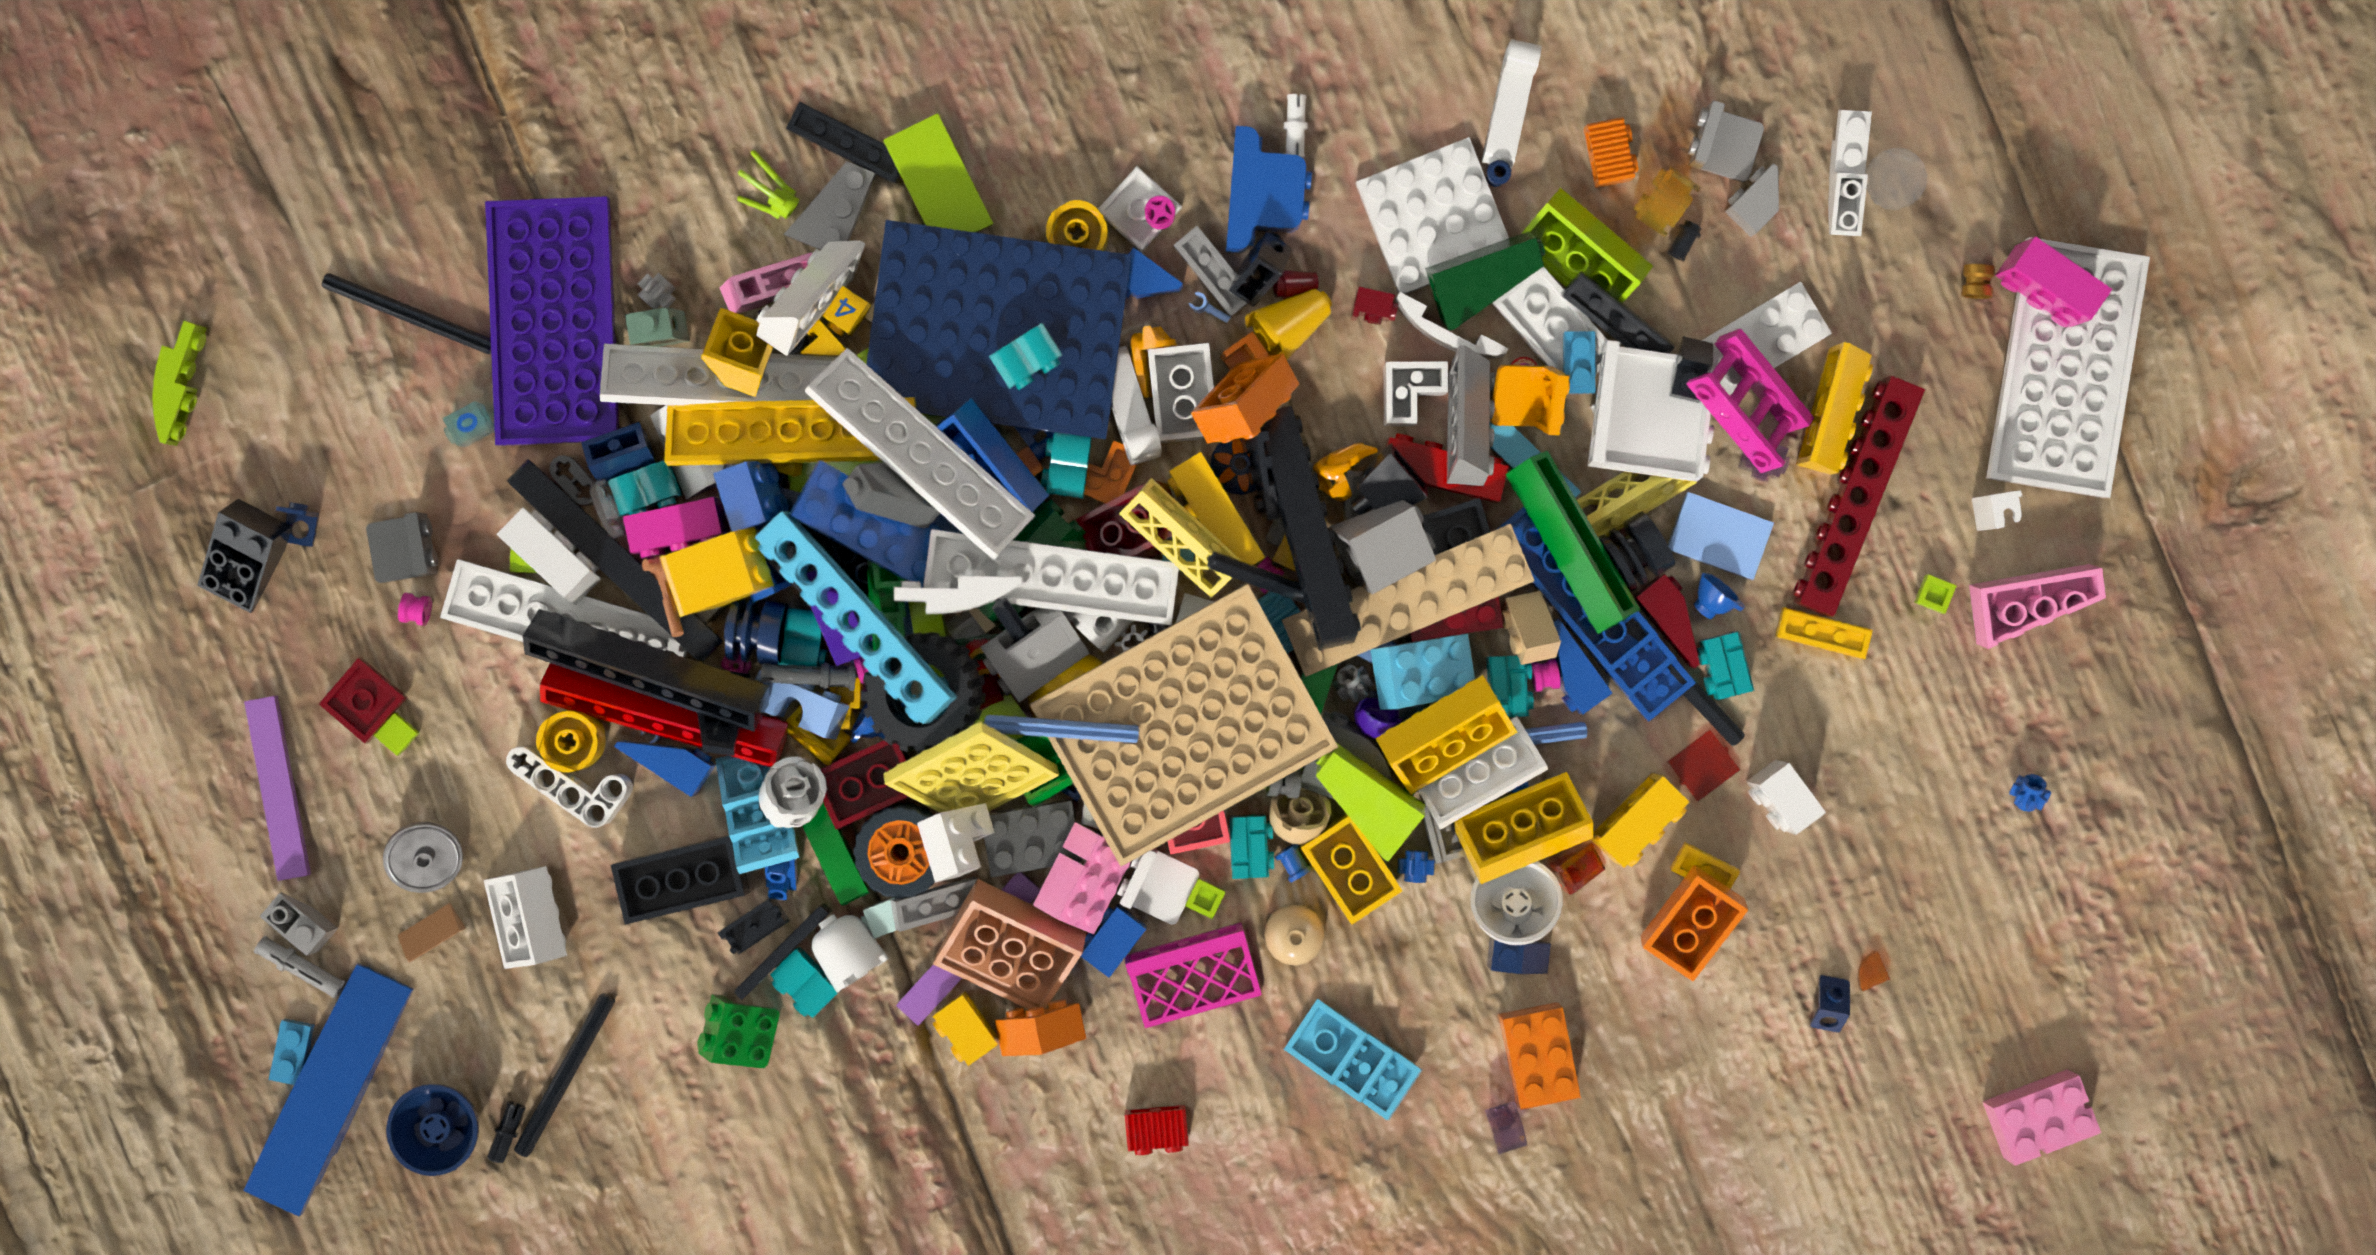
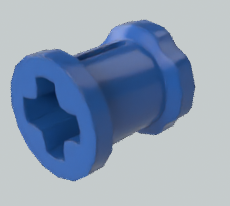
(1293, 862)

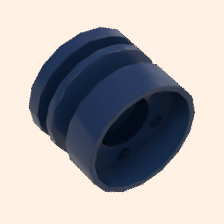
(751, 631)

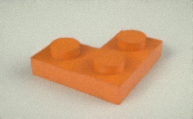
(1113, 478)

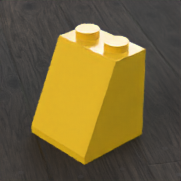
(717, 572)

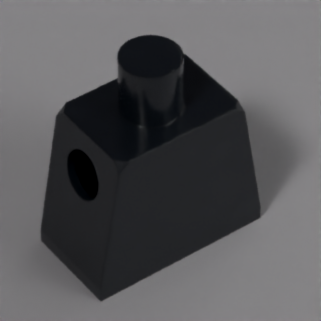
(1267, 256)
(1387, 482)

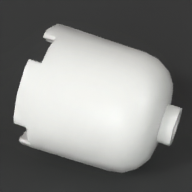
(846, 950)

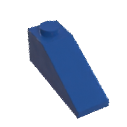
(1578, 677)
(679, 766)

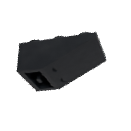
(243, 554)

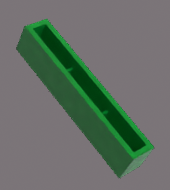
(1572, 541)

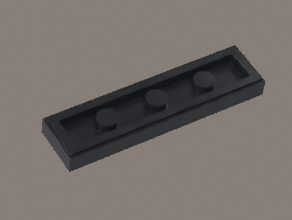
(843, 141)
(1614, 315)
(783, 950)

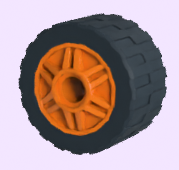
(878, 856)

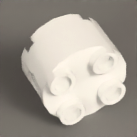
(1098, 629)
(792, 792)

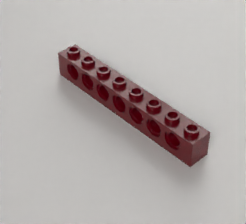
(1906, 400)

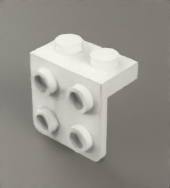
(1159, 886)

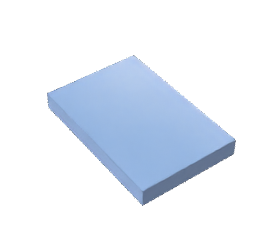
(1720, 536)

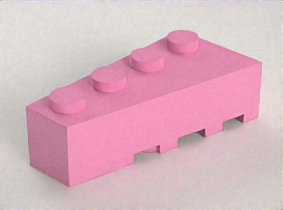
(2020, 603)

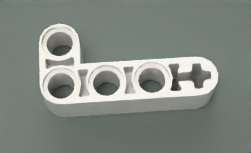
(1511, 101)
(1131, 414)
(564, 781)

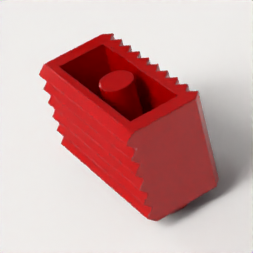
(1156, 1129)

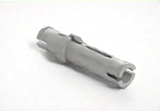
(288, 960)

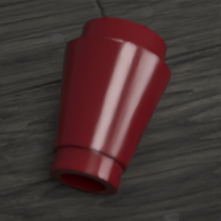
(1295, 283)

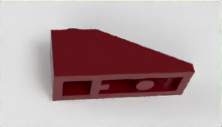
(1669, 614)

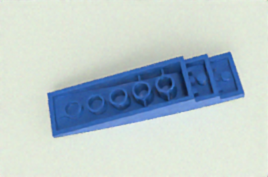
(1631, 664)
(328, 1090)

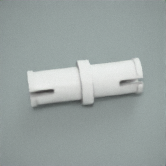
(1295, 124)

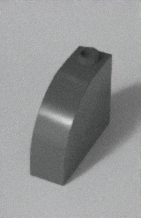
(1352, 739)

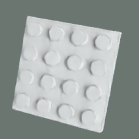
(1430, 212)

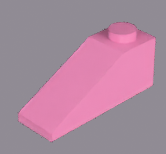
(760, 285)

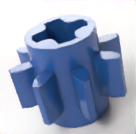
(2030, 792)
(1416, 866)

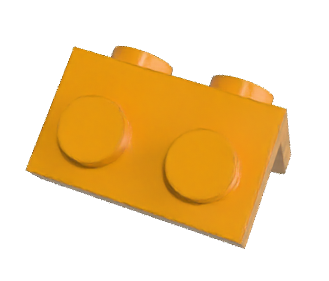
(1530, 397)

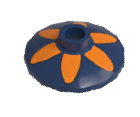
(1223, 466)

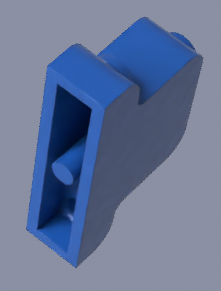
(1264, 191)

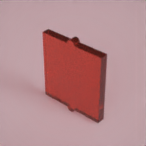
(1703, 765)

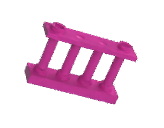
(1769, 388)

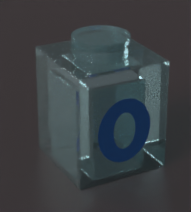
(468, 424)

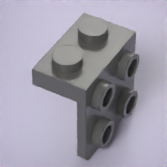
(402, 548)

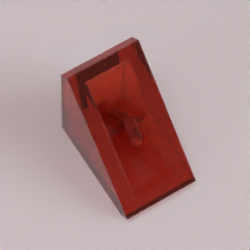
(1577, 868)

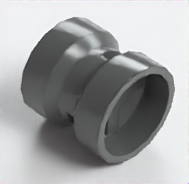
(1288, 785)

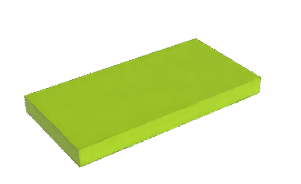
(937, 177)

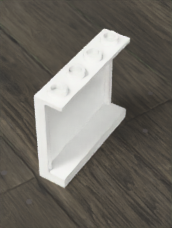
(1640, 424)

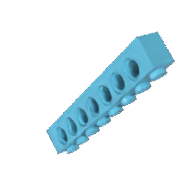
(935, 694)

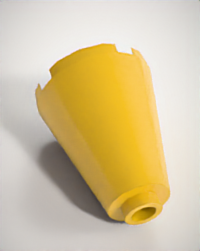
(1290, 322)

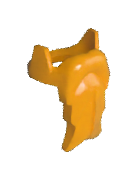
(1140, 343)
(1335, 465)

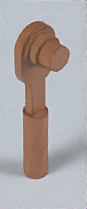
(655, 566)

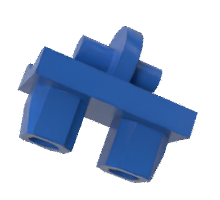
(781, 879)

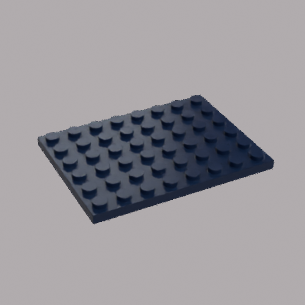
(964, 295)

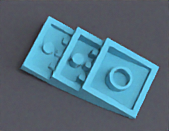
(753, 836)
(1353, 1059)

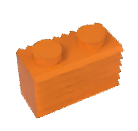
(1610, 152)

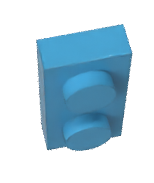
(1580, 361)
(291, 1051)

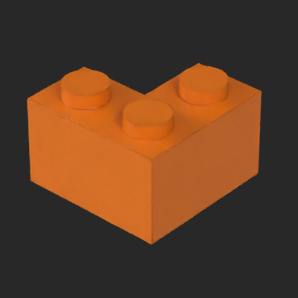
(1040, 1029)

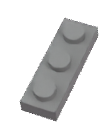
(1210, 268)
(931, 905)

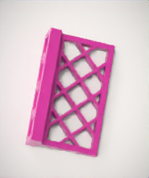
(1181, 952)

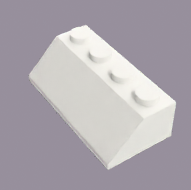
(809, 294)

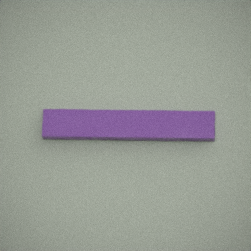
(277, 788)
(938, 982)

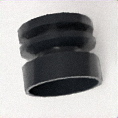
(1639, 549)

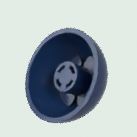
(422, 1139)

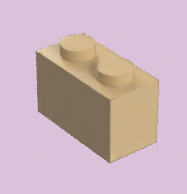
(1530, 628)

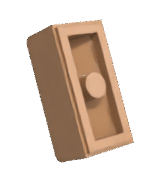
(430, 932)

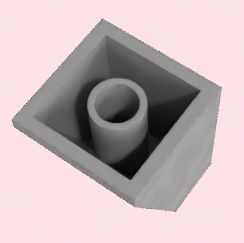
(1384, 545)

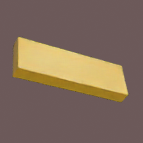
(1823, 633)

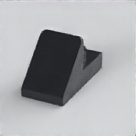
(1693, 360)

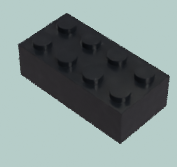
(678, 879)

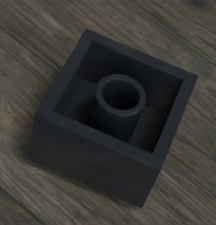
(1456, 525)

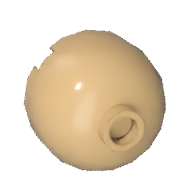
(1300, 818)
(1294, 934)

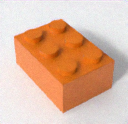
(1245, 399)
(1694, 923)
(1539, 1055)

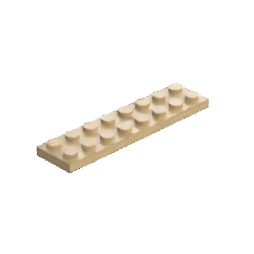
(1437, 591)

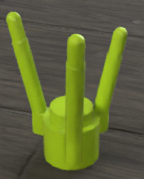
(782, 201)

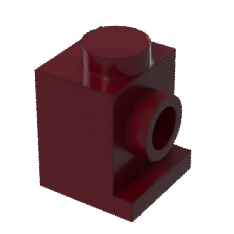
(1374, 306)

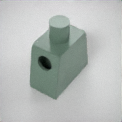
(656, 327)

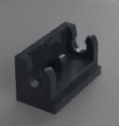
(754, 926)

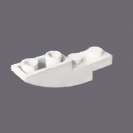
(1847, 173)
(972, 591)

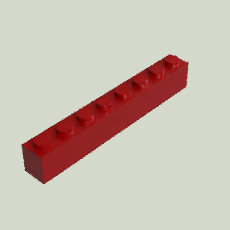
(638, 711)

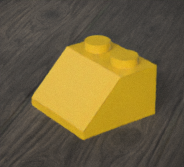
(736, 352)

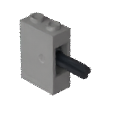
(1031, 649)

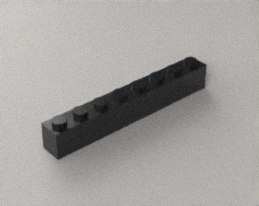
(1308, 534)
(646, 669)

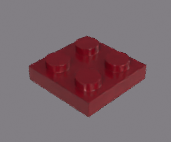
(363, 700)

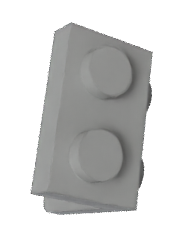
(1725, 143)

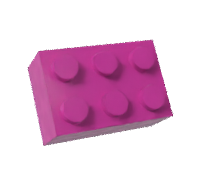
(2052, 283)
(675, 527)

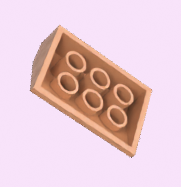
(1010, 947)

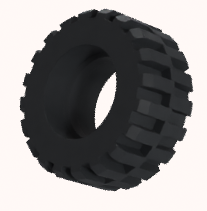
(962, 679)

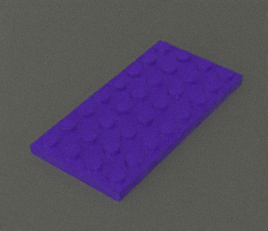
(550, 318)

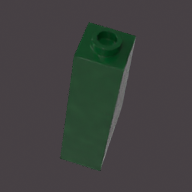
(1482, 276)

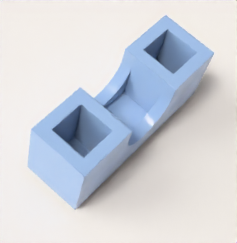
(821, 714)

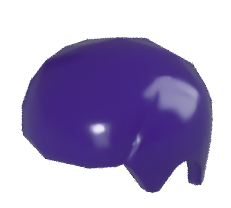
(1372, 720)

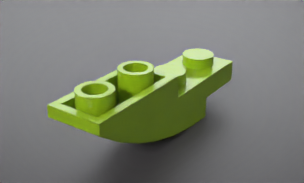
(171, 394)

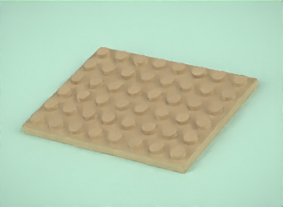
(1213, 719)

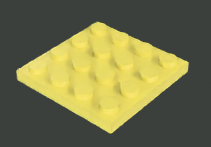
(971, 771)

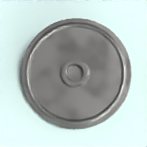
(422, 857)

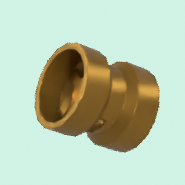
(1978, 281)

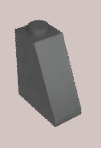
(884, 493)

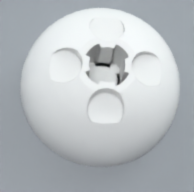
(1526, 888)

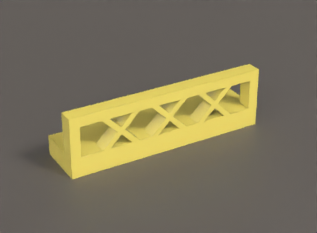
(1636, 498)
(1183, 528)

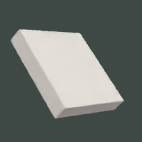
(1126, 208)

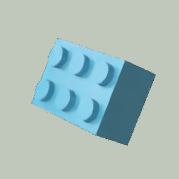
(1421, 670)

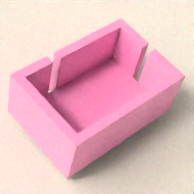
(1078, 891)
(2041, 1117)

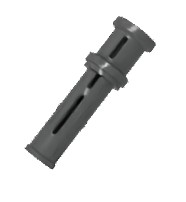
(823, 675)

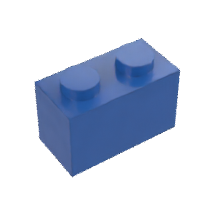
(1112, 940)

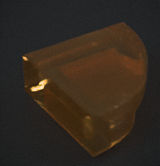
(1871, 971)

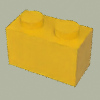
(965, 1029)

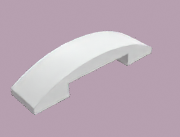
(1413, 312)

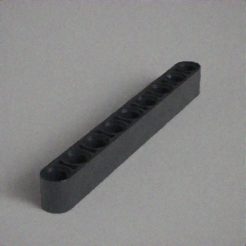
(608, 555)

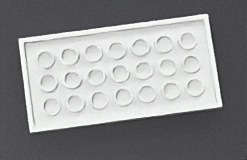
(2069, 384)

